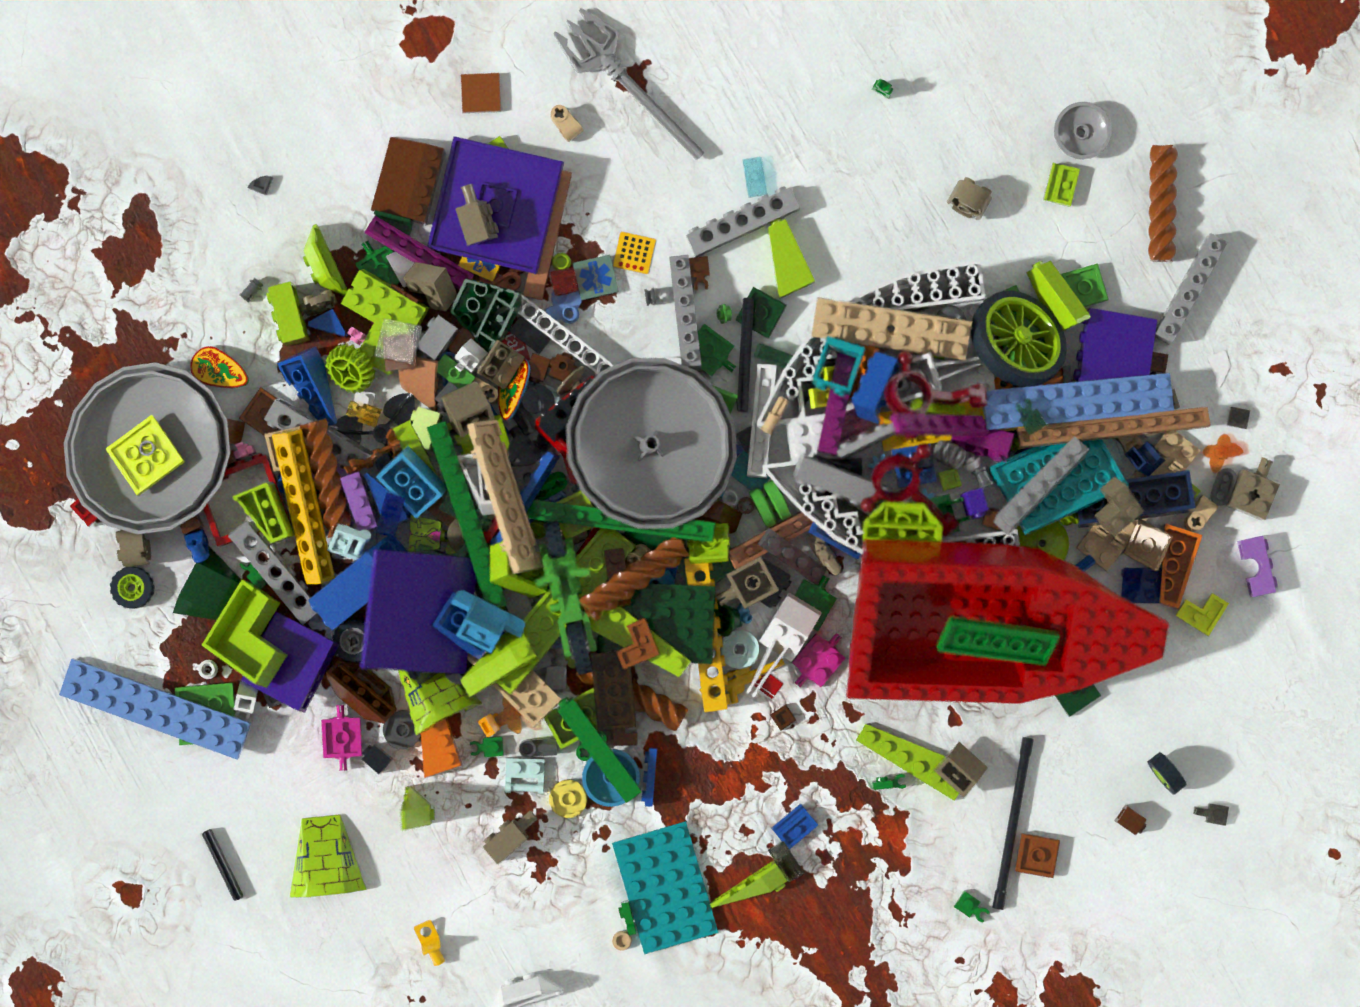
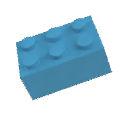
(413, 480)

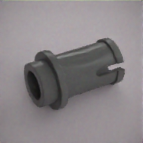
(251, 289)

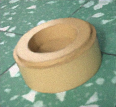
(621, 940)

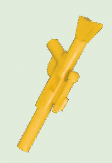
(743, 677)

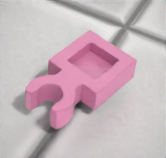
(356, 336)

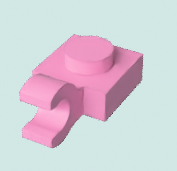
(244, 450)

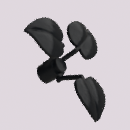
(396, 408)
(521, 449)

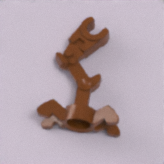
(358, 464)

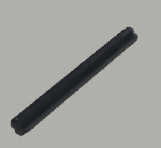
(745, 354)

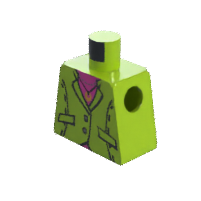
(426, 532)

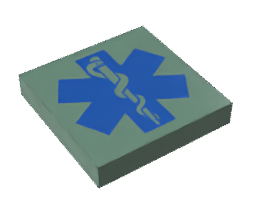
(595, 277)

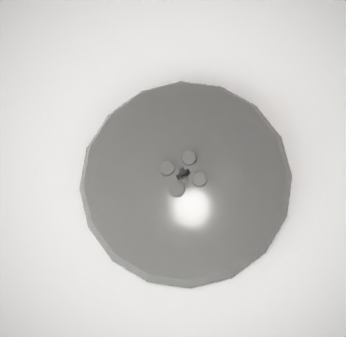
(189, 419)
(688, 434)

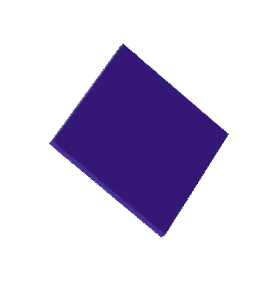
(520, 194)
(403, 605)

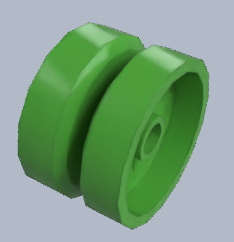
(769, 504)

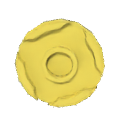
(568, 798)

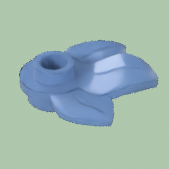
(562, 305)

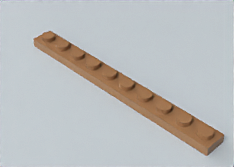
(1116, 427)

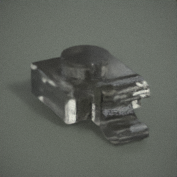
(1214, 814)

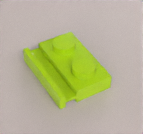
(1061, 184)

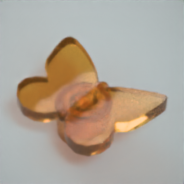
(1221, 451)
(510, 716)

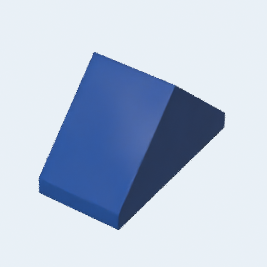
(329, 323)

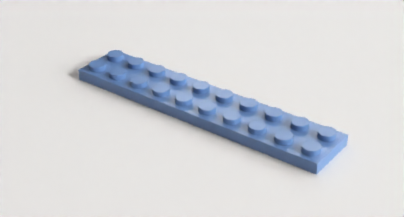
(1081, 400)
(155, 708)

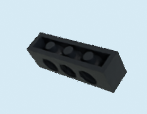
(553, 426)

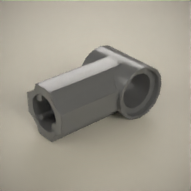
(541, 747)

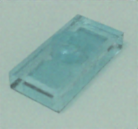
(754, 177)

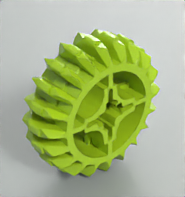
(350, 368)

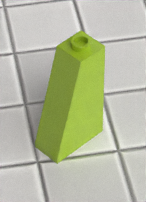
(788, 261)
(1057, 295)
(409, 437)

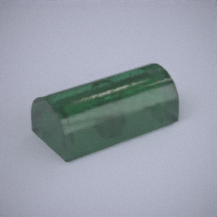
(772, 355)

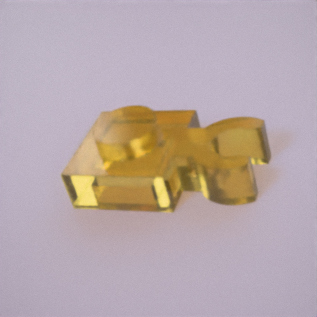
(367, 414)

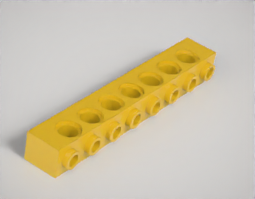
(303, 506)
(710, 702)

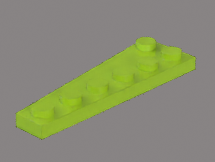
(614, 627)
(908, 756)

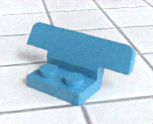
(484, 621)

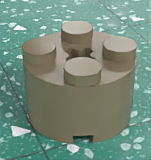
(970, 198)
(134, 549)

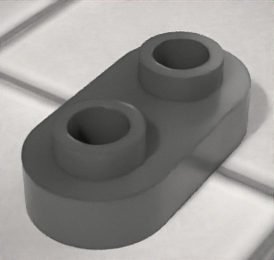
(1223, 487)

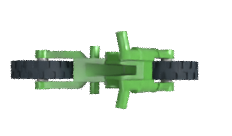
(565, 587)

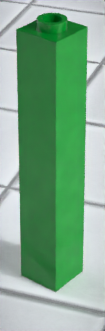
(598, 749)

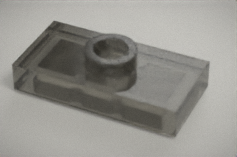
(786, 861)

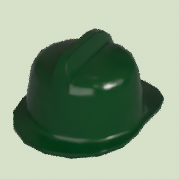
(729, 619)

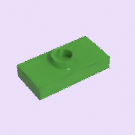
(447, 369)

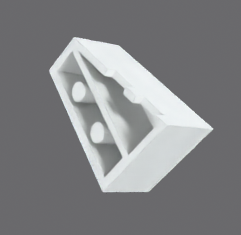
(476, 483)

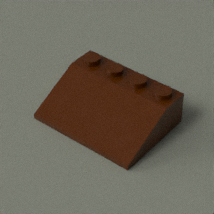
(408, 179)

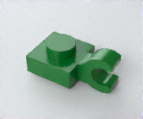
(884, 783)

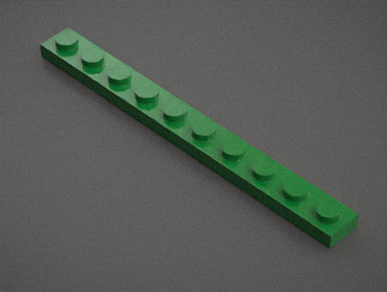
(465, 512)
(596, 518)

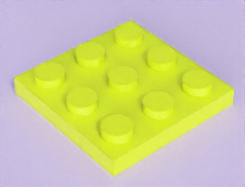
(140, 470)

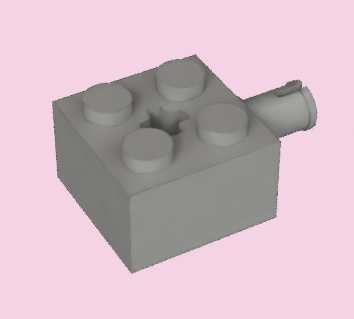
(436, 339)

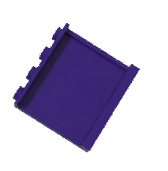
(1114, 346)
(305, 663)

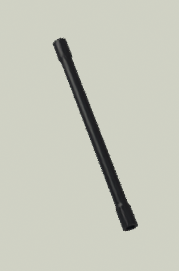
(1000, 892)

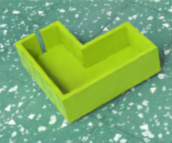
(375, 301)
(237, 635)

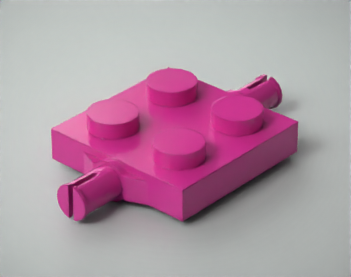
(818, 660)
(341, 737)

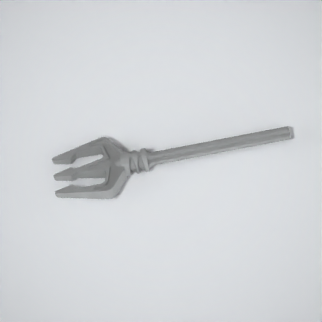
(603, 58)

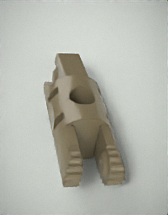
(824, 554)

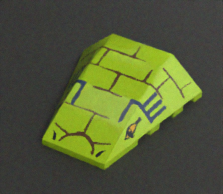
(435, 700)
(325, 859)

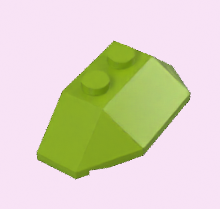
(322, 263)
(902, 522)

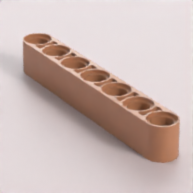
(536, 283)

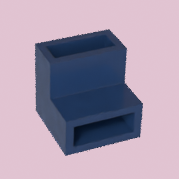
(1146, 458)

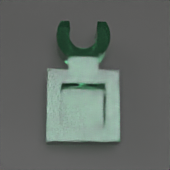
(1032, 419)

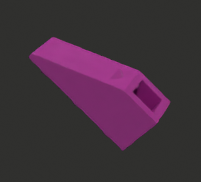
(993, 445)

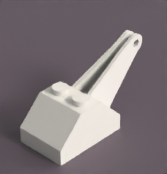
(926, 367)
(786, 633)

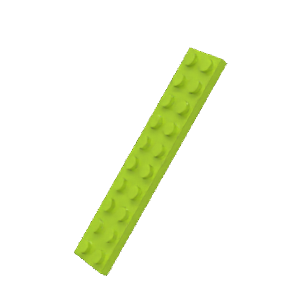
(542, 625)

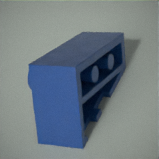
(872, 390)

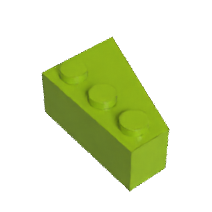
(267, 511)

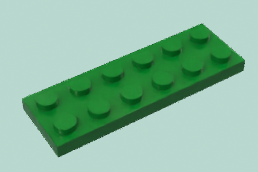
(998, 641)

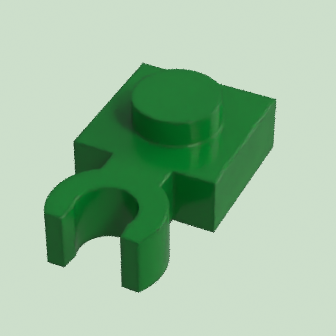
(883, 88)
(254, 576)
(491, 747)
(969, 905)
(626, 913)

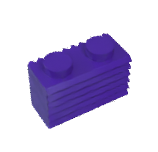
(974, 503)

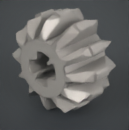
(949, 454)

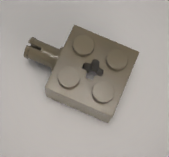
(476, 218)
(1259, 484)
(739, 589)
(509, 837)

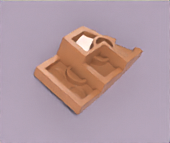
(422, 382)

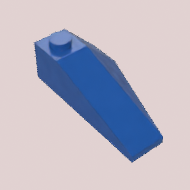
(309, 377)

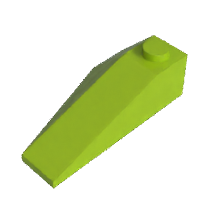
(507, 657)
(415, 810)
(760, 882)

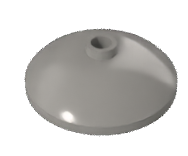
(1083, 117)

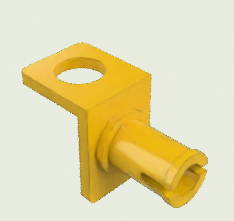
(431, 943)

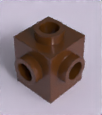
(556, 362)

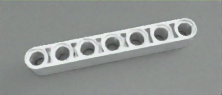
(567, 341)

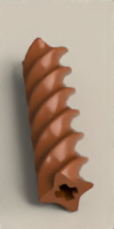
(1162, 210)
(327, 479)
(634, 577)
(656, 706)

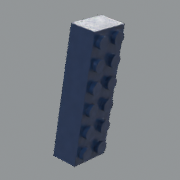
(1155, 494)

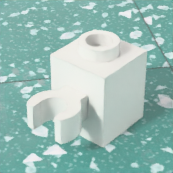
(470, 356)
(245, 699)

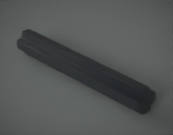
(222, 865)

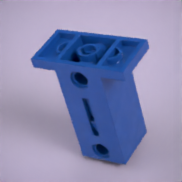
(350, 588)

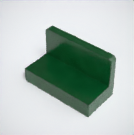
(401, 223)

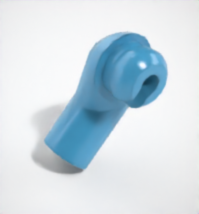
(745, 616)

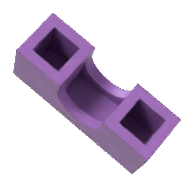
(358, 501)
(1263, 581)

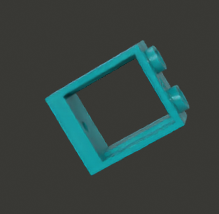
(844, 348)

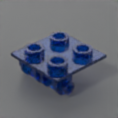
(1141, 585)

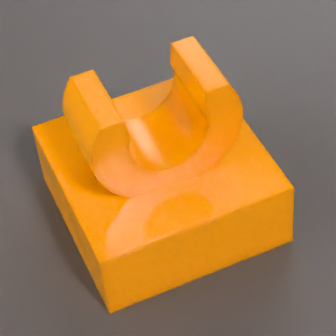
(489, 724)

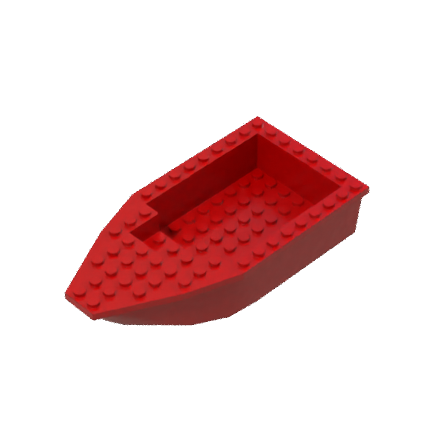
(916, 586)

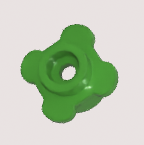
(724, 313)

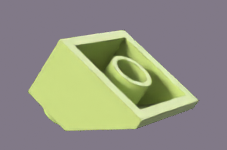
(421, 420)

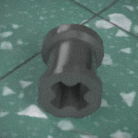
(983, 477)

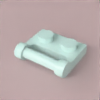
(343, 539)
(524, 769)

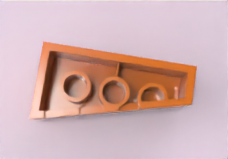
(1177, 565)
(439, 749)

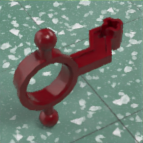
(975, 394)
(923, 451)

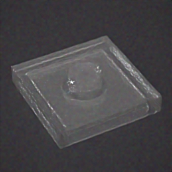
(398, 341)

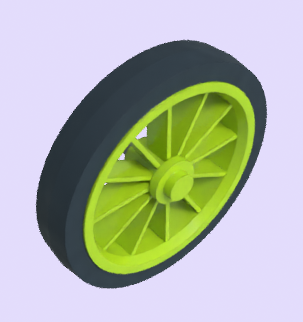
(1018, 339)

